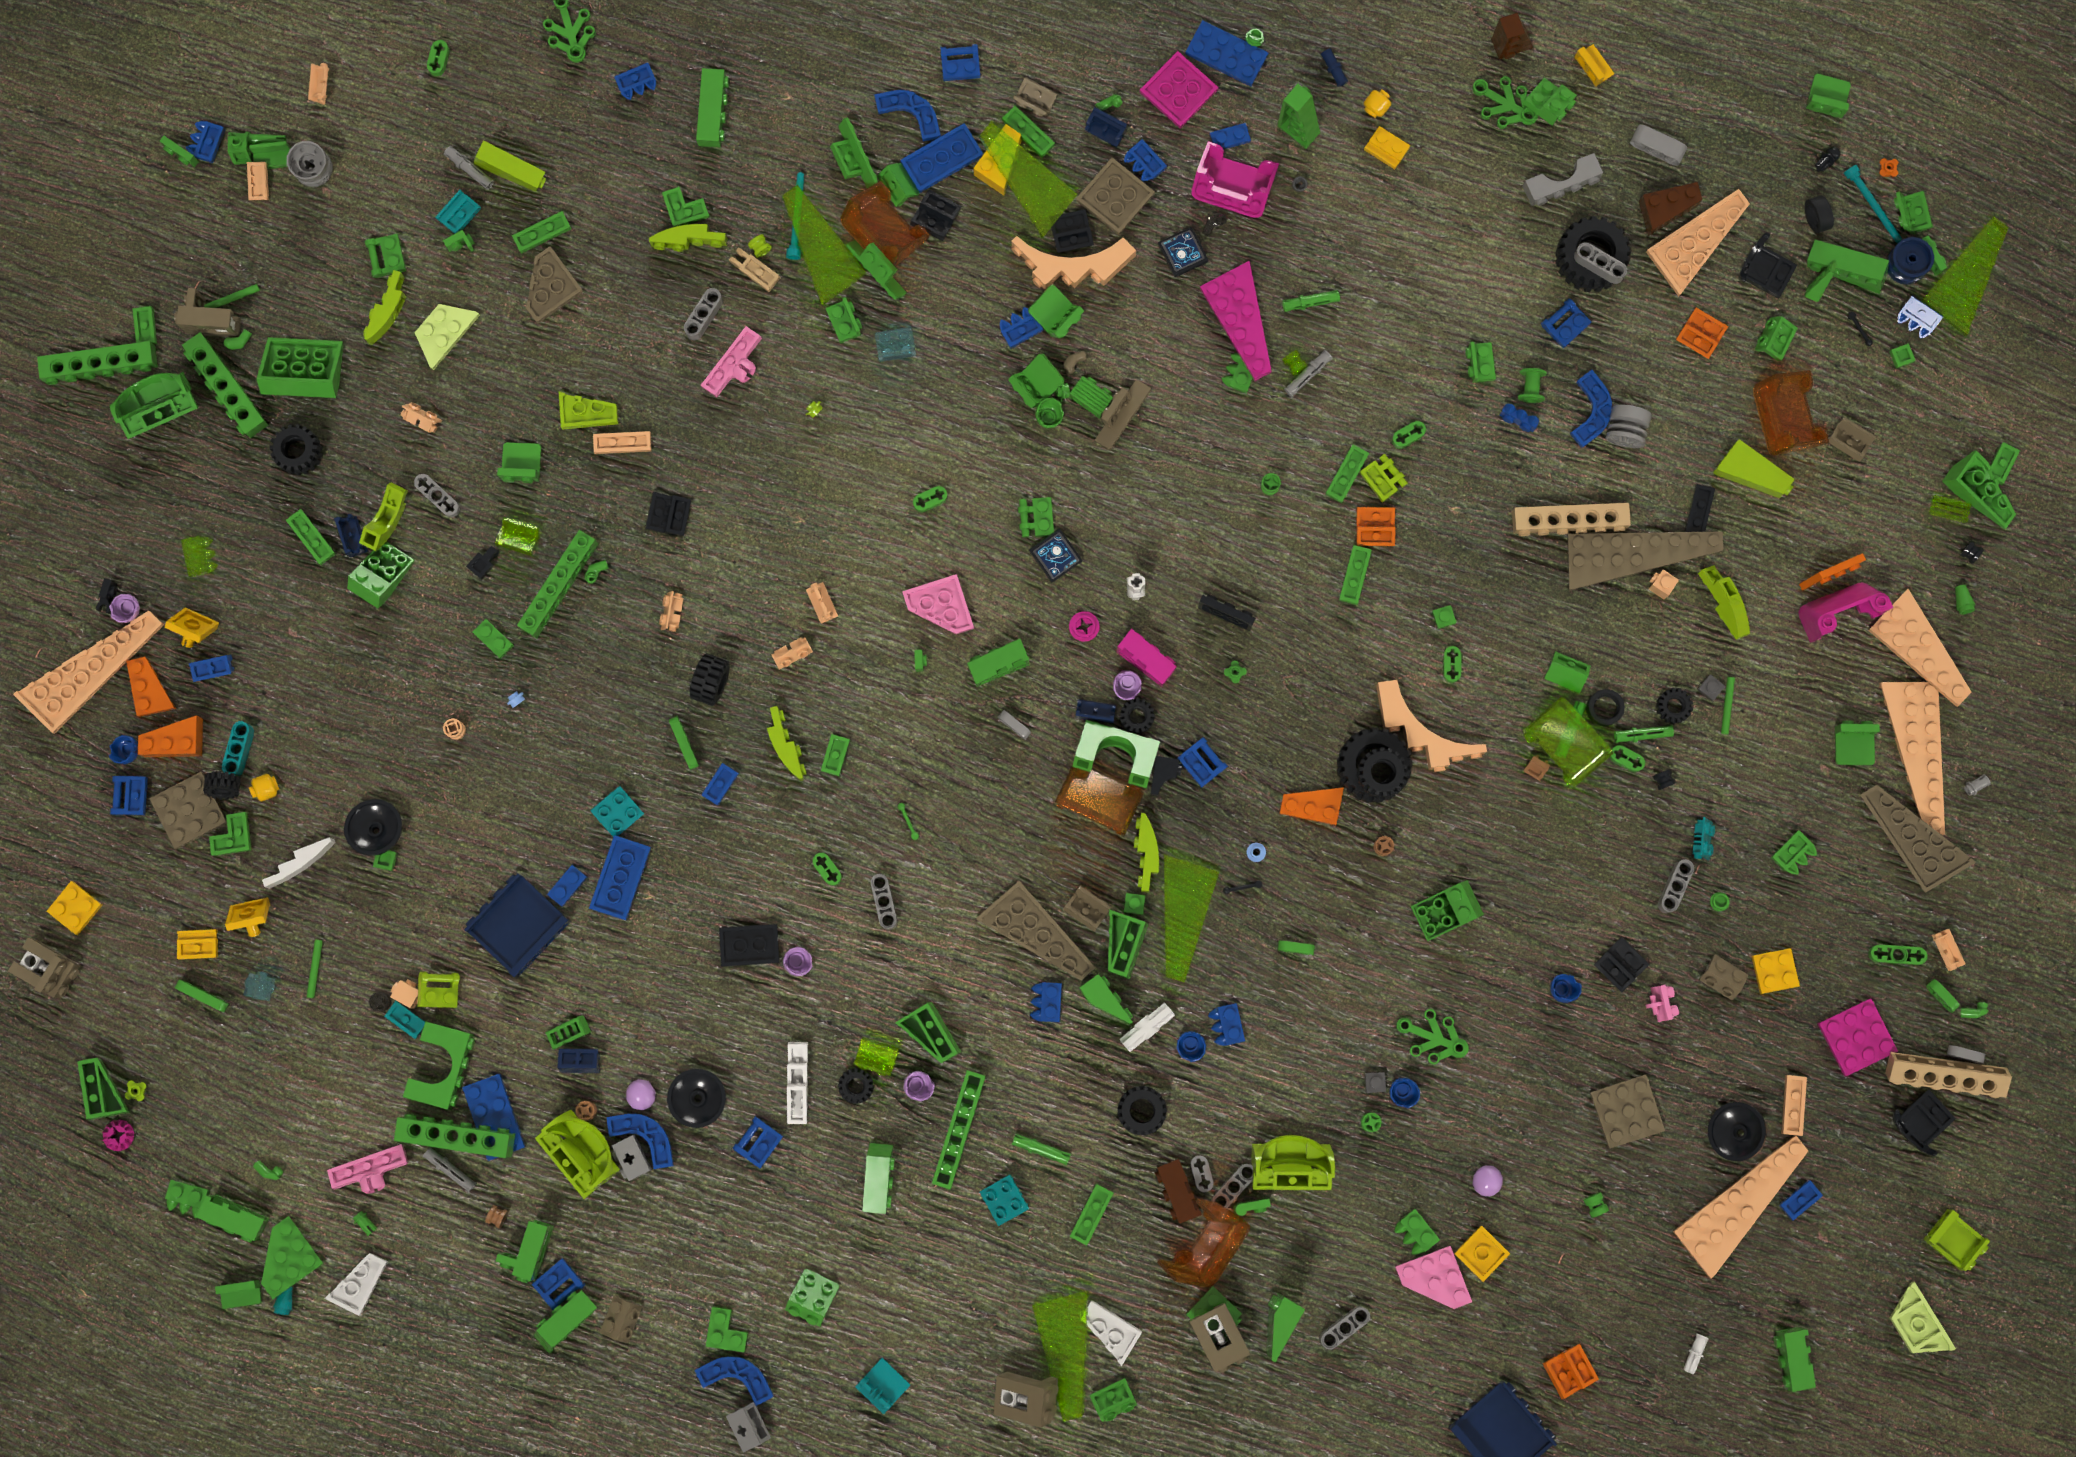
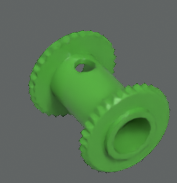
(1532, 385)

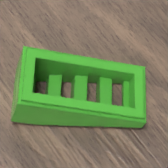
(1816, 289)
(582, 1024)

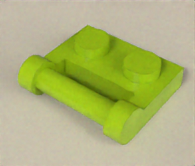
(438, 996)

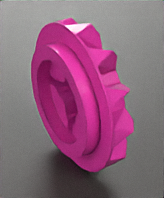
(1088, 618)
(125, 1140)

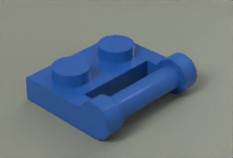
(961, 68)
(1570, 328)
(1197, 766)
(134, 795)
(762, 1147)
(554, 1279)

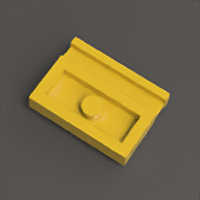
(1387, 147)
(197, 944)

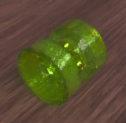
(1294, 362)

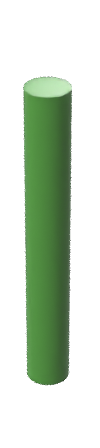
(233, 297)
(1727, 705)
(314, 968)

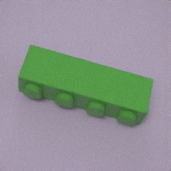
(711, 107)

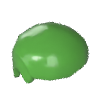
(1049, 413)

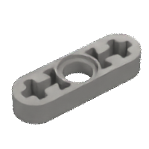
(442, 508)

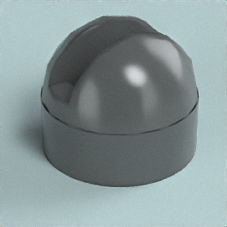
(1302, 187)

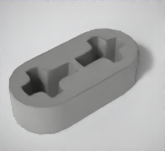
(1014, 724)
(1966, 1054)
(1197, 1175)

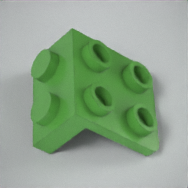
(1829, 96)
(1914, 212)
(1055, 312)
(1037, 381)
(520, 462)
(1855, 743)
(812, 1297)

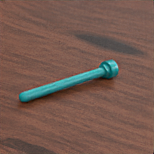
(1854, 175)
(794, 251)

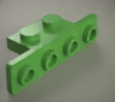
(851, 156)
(878, 266)

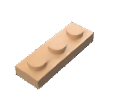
(622, 442)
(1794, 1105)

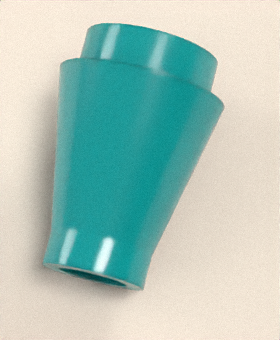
(283, 1303)

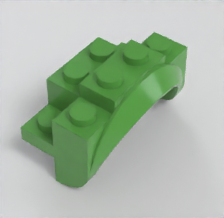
(152, 402)

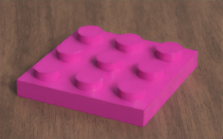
(1179, 89)
(1857, 1037)

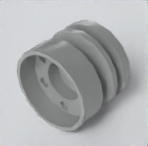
(306, 154)
(1628, 426)

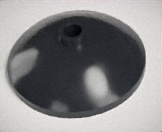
(366, 818)
(682, 1098)
(1727, 1123)

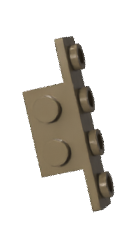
(1120, 413)

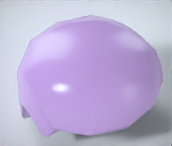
(124, 608)
(1127, 685)
(797, 961)
(918, 1086)
(640, 1094)
(1487, 1181)

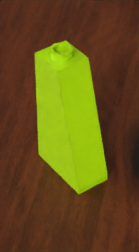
(509, 167)
(1753, 470)

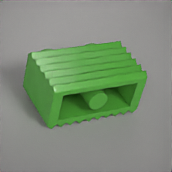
(1091, 396)

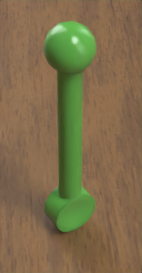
(901, 806)

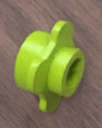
(814, 408)
(130, 1094)

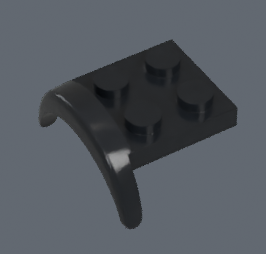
(1766, 269)
(1923, 1121)

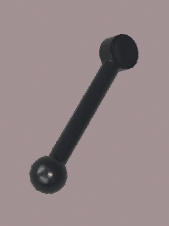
(1868, 342)
(1258, 884)

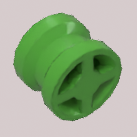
(1373, 1121)

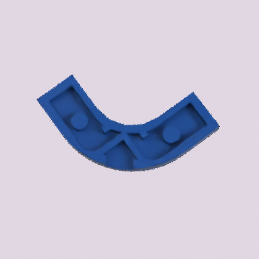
(910, 102)
(1601, 409)
(649, 1130)
(740, 1369)

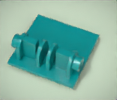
(617, 811)
(1707, 830)
(1004, 1200)
(882, 1386)

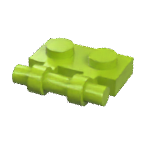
(1379, 481)

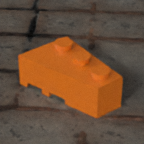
(173, 740)

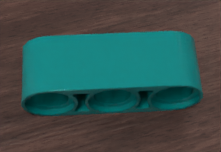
(234, 740)

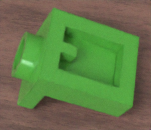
(239, 150)
(457, 241)

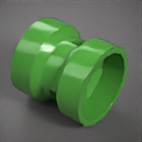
(1268, 482)
(1594, 1200)

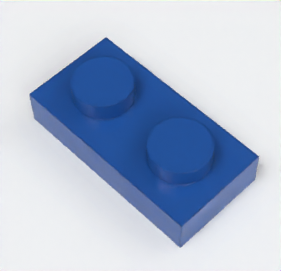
(1231, 136)
(720, 784)
(567, 885)
(1800, 1200)

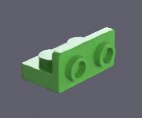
(843, 320)
(1776, 337)
(1481, 362)
(1113, 1400)

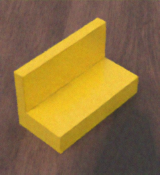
(1593, 64)

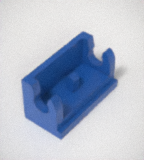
(211, 668)

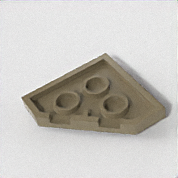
(550, 286)

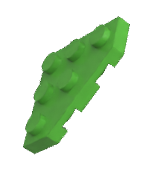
(287, 1259)

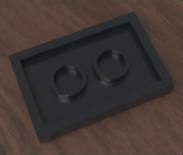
(1226, 612)
(749, 945)

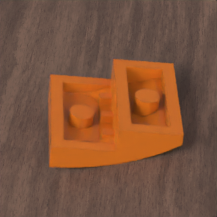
(1702, 333)
(1375, 526)
(1570, 1371)

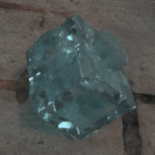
(259, 986)

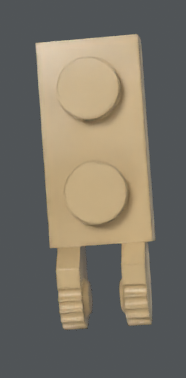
(756, 270)

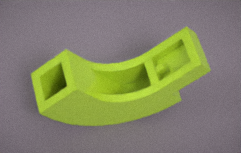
(388, 516)

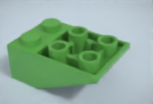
(379, 574)
(1447, 910)
(1100, 997)

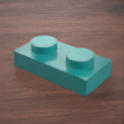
(405, 1019)

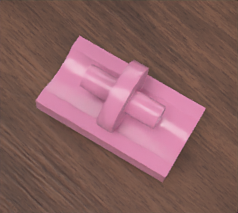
(1660, 1003)

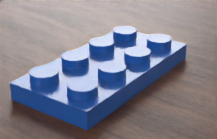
(1226, 53)
(941, 158)
(620, 878)
(492, 1107)

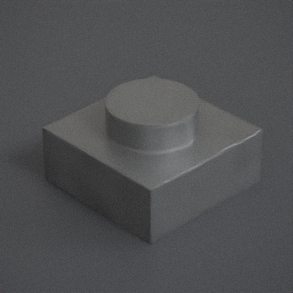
(1711, 688)
(1375, 1082)

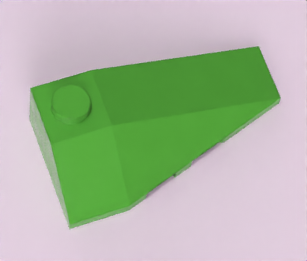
(1976, 485)

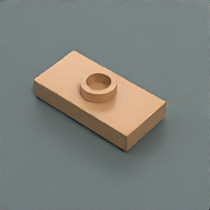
(257, 181)

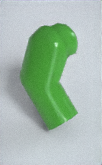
(1114, 100)
(237, 342)
(594, 569)
(1975, 1013)
(268, 1173)

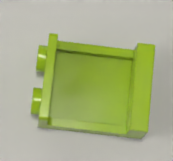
(1956, 1241)

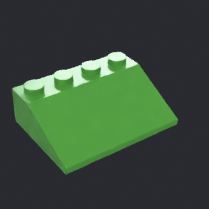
(300, 367)
(1282, 1320)

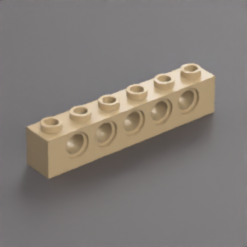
(1619, 512)
(1899, 1063)

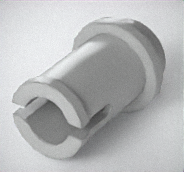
(1973, 787)

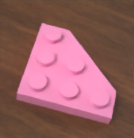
(941, 604)
(1436, 1277)

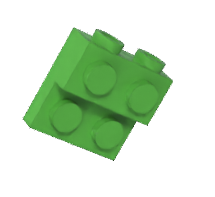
(1550, 101)
(1207, 1303)

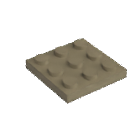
(1115, 196)
(188, 811)
(1627, 1111)

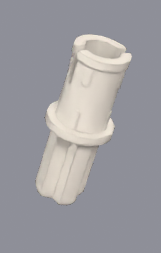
(1695, 1353)

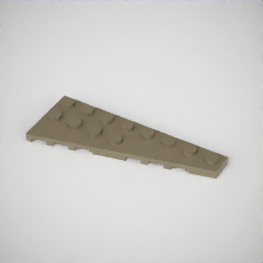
(1617, 555)

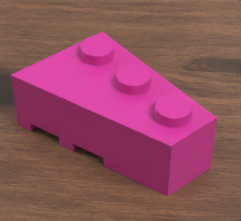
(1146, 657)

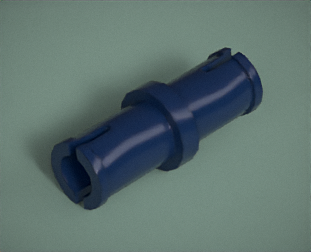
(1334, 67)

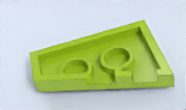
(583, 412)

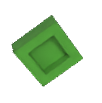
(1902, 356)
(1444, 617)
(920, 660)
(385, 861)
(1134, 904)

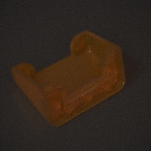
(873, 220)
(1786, 413)
(1099, 799)

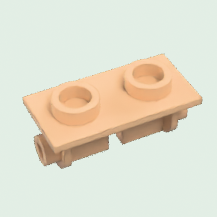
(318, 83)
(414, 413)
(821, 602)
(671, 604)
(784, 657)
(1948, 949)

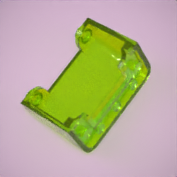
(1568, 741)

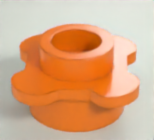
(1884, 171)

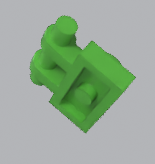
(1042, 514)

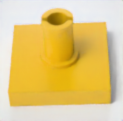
(191, 626)
(248, 915)

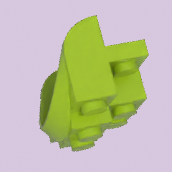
(578, 1153)
(1291, 1163)

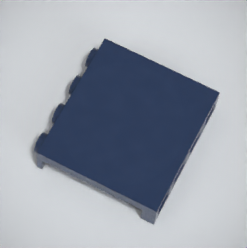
(517, 925)
(1502, 1426)

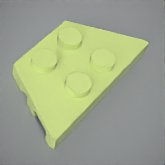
(442, 331)
(1919, 1324)

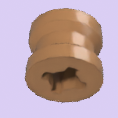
(1386, 843)
(583, 1108)
(496, 1216)

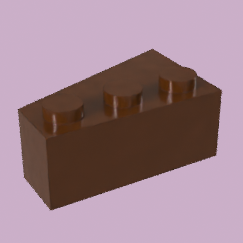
(1510, 37)
(1667, 205)
(1177, 1191)

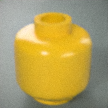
(1377, 103)
(264, 787)

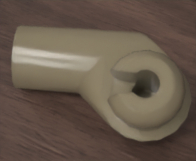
(1072, 360)

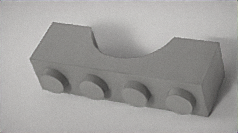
(1541, 189)

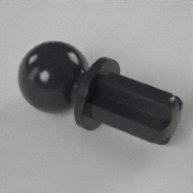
(1828, 158)

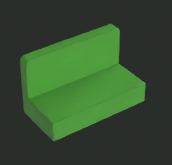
(273, 153)
(898, 182)
(1567, 672)
(239, 1294)

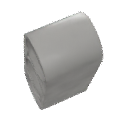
(1658, 145)
(1603, 271)
(703, 305)
(1682, 879)
(878, 893)
(1242, 1182)
(1334, 1329)

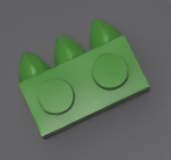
(1241, 377)
(1793, 851)
(186, 1195)
(1417, 1232)

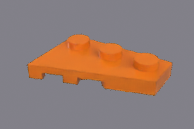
(1837, 571)
(147, 689)
(1313, 805)

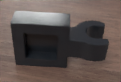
(481, 564)
(107, 592)

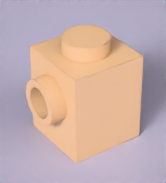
(1662, 584)
(405, 993)

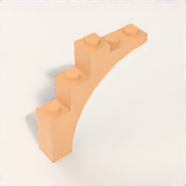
(1074, 270)
(1416, 736)

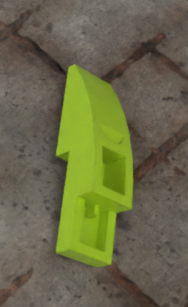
(680, 237)
(384, 315)
(1730, 607)
(787, 751)
(1147, 845)

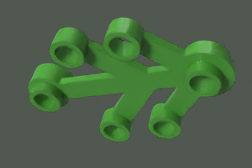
(570, 32)
(1506, 104)
(1436, 1038)

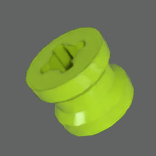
(759, 246)

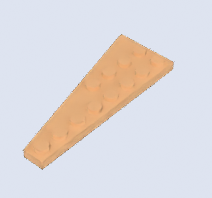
(67, 688)
(1917, 732)
(1725, 1220)

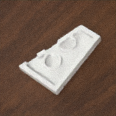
(359, 1285)
(1112, 1330)

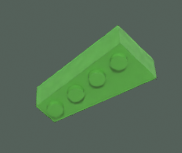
(1299, 116)
(1852, 266)

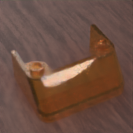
(1212, 1249)

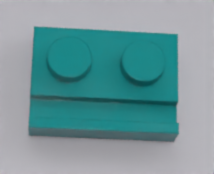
(458, 212)

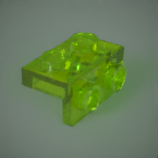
(518, 536)
(876, 1056)

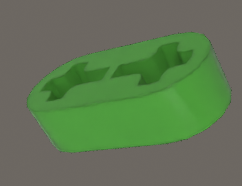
(442, 58)
(1406, 431)
(928, 495)
(1456, 664)
(1629, 754)
(823, 872)
(1294, 947)
(1942, 995)

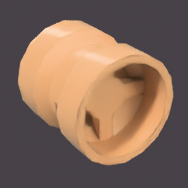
(455, 732)

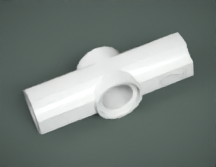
(1135, 586)
(1147, 1027)

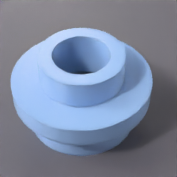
(515, 699)
(1251, 856)

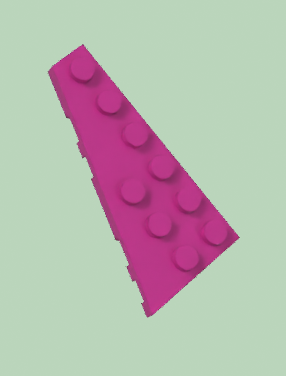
(1237, 309)

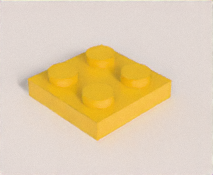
(74, 908)
(1775, 971)
(1482, 1253)

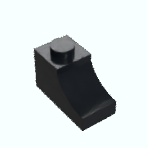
(1164, 771)

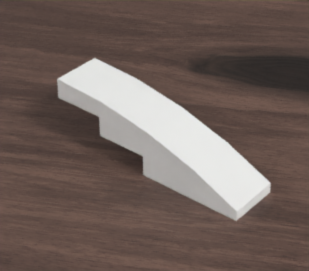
(304, 858)
(797, 1083)

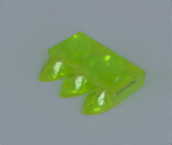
(197, 556)

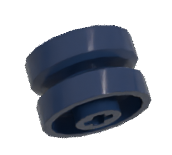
(1910, 260)

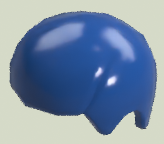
(124, 749)
(1565, 988)
(1191, 1046)
(1404, 1092)

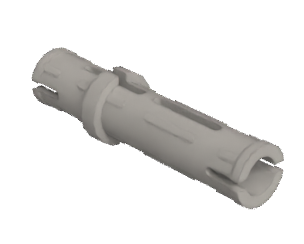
(472, 170)
(1313, 369)
(467, 1184)

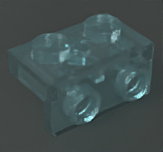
(895, 344)

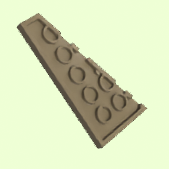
(1922, 848)
(1029, 925)

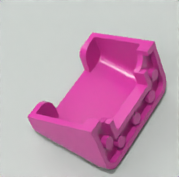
(1233, 183)
(1819, 616)

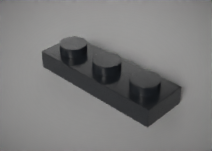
(1699, 508)

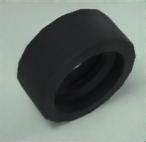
(1819, 214)
(1605, 693)

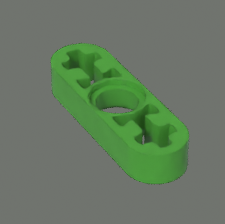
(683, 742)
(1911, 960)
(201, 995)

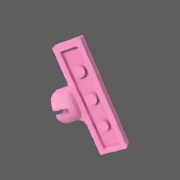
(733, 363)
(368, 1170)

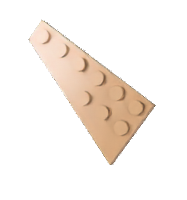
(1690, 246)
(1915, 642)

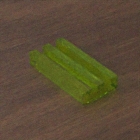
(1966, 512)

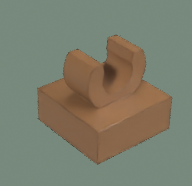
(1536, 767)

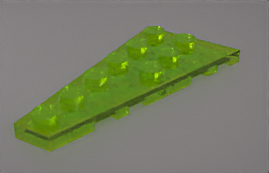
(1032, 183)
(824, 253)
(1965, 281)
(1186, 901)
(1064, 1340)

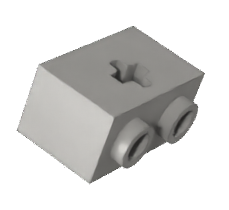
(640, 1163)
(748, 1427)

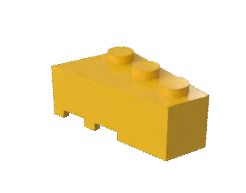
(988, 170)

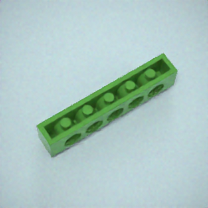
(193, 349)
(49, 364)
(557, 584)
(958, 1129)
(406, 1133)

